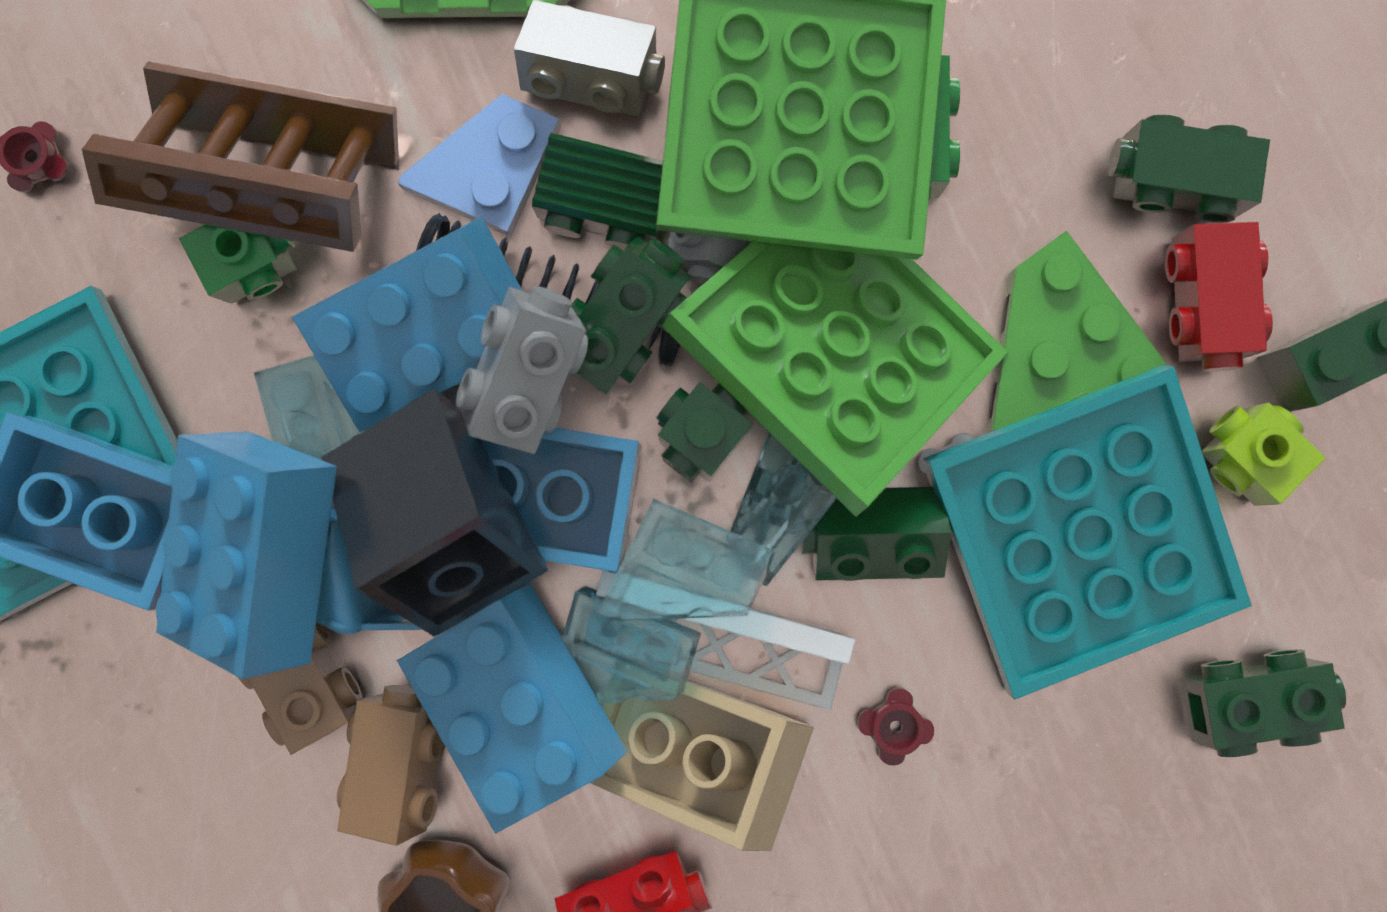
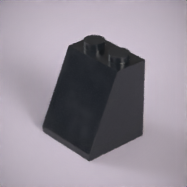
(429, 517)

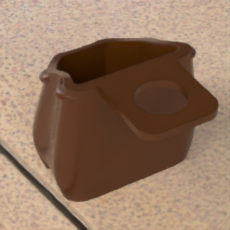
(442, 879)

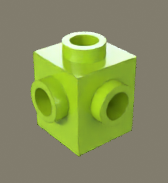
(1261, 453)

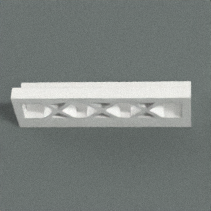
(774, 630)

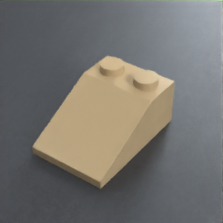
(708, 763)

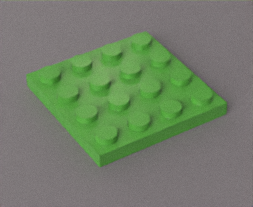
(803, 123)
(837, 356)

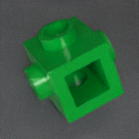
(237, 262)

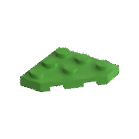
(1063, 335)

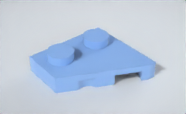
(486, 164)

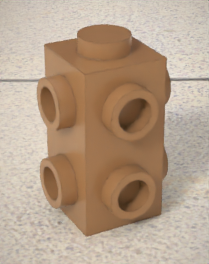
(306, 699)
(389, 768)

